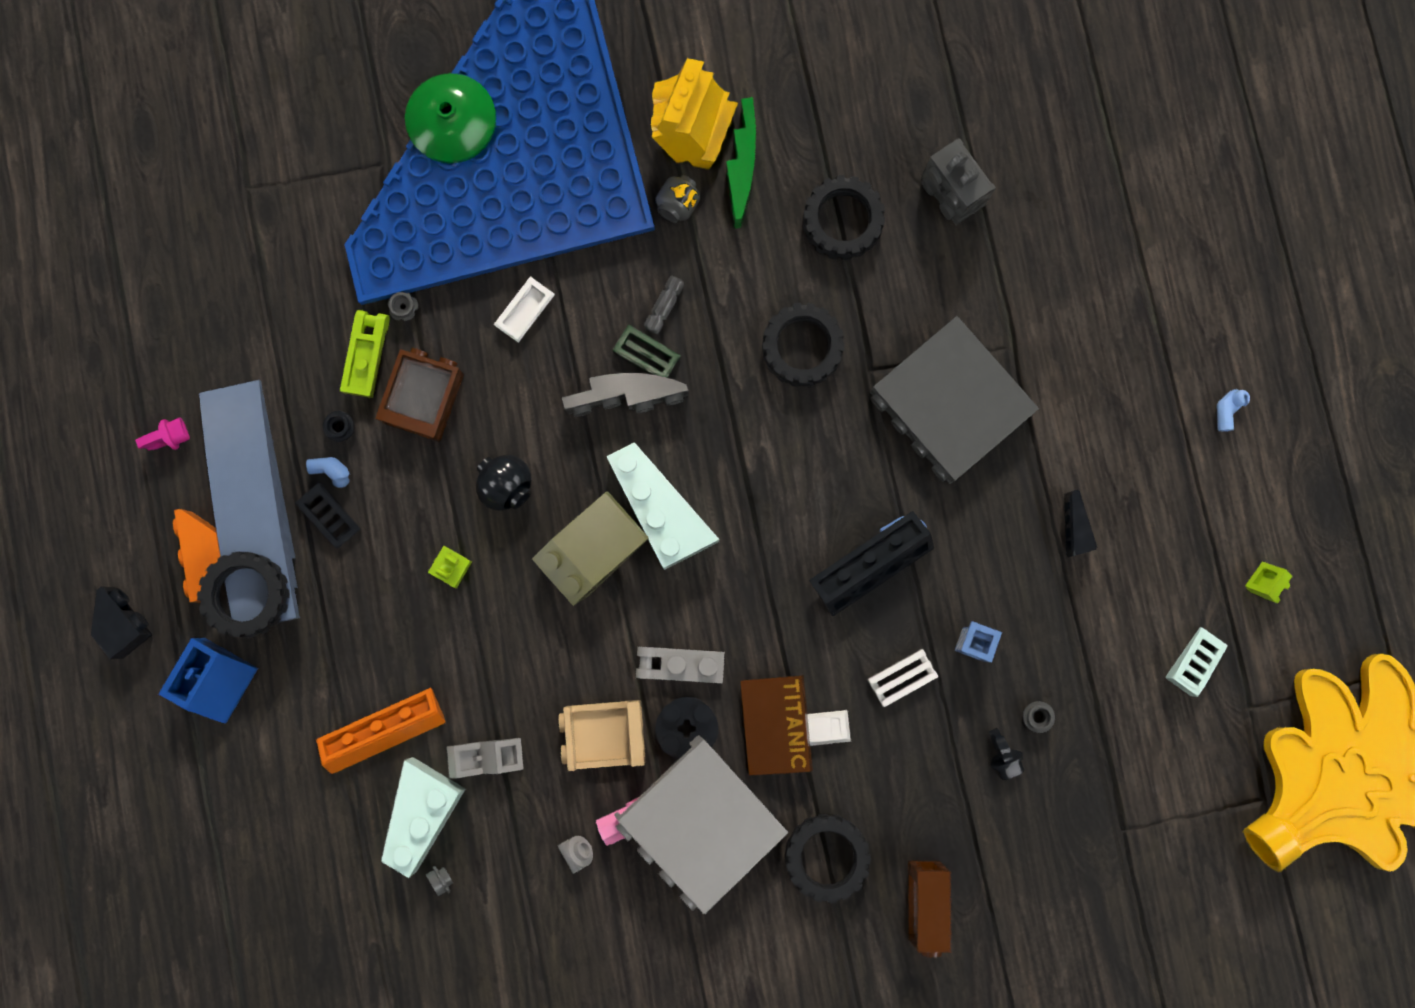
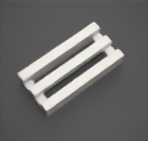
(926, 665)

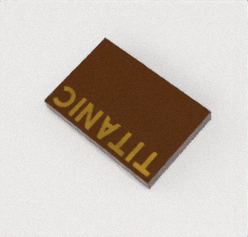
(776, 725)

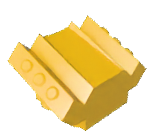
(691, 115)

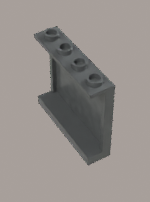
(952, 400)

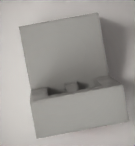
(485, 757)

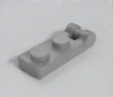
(681, 665)

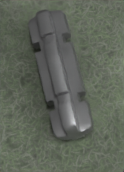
(664, 304)

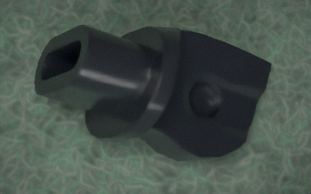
(1006, 761)

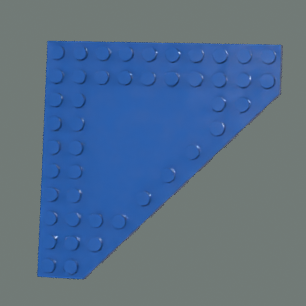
(544, 184)

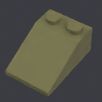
(590, 548)

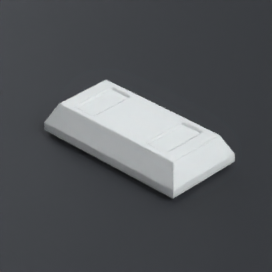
(524, 309)
(829, 727)

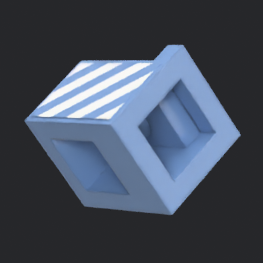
(978, 642)

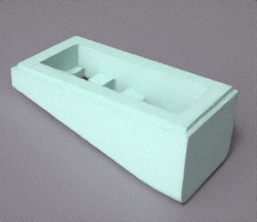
(1201, 678)

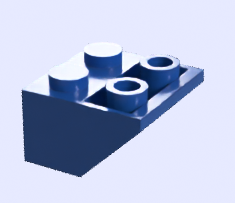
(208, 680)

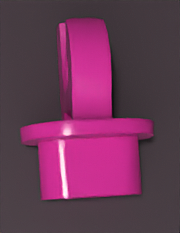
(169, 434)

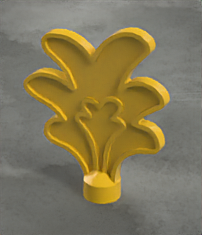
(1346, 772)

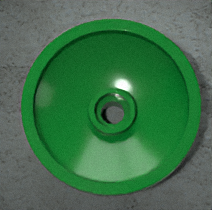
(453, 135)

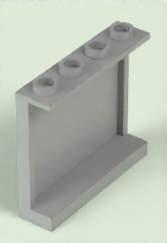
(701, 826)

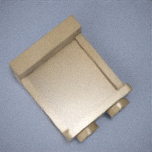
(603, 735)

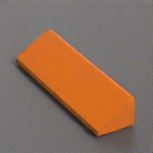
(380, 731)

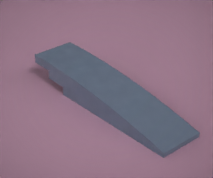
(247, 494)

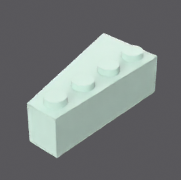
(663, 513)

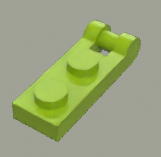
(364, 354)

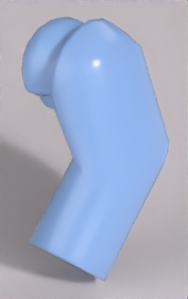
(1228, 406)

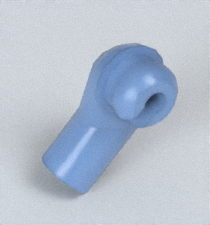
(332, 468)

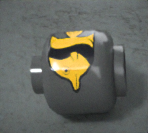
(677, 198)

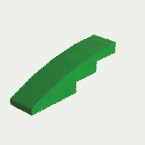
(741, 170)

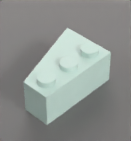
(418, 815)

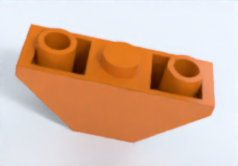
(198, 549)

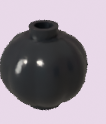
(503, 482)

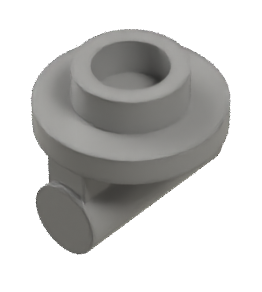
(576, 852)

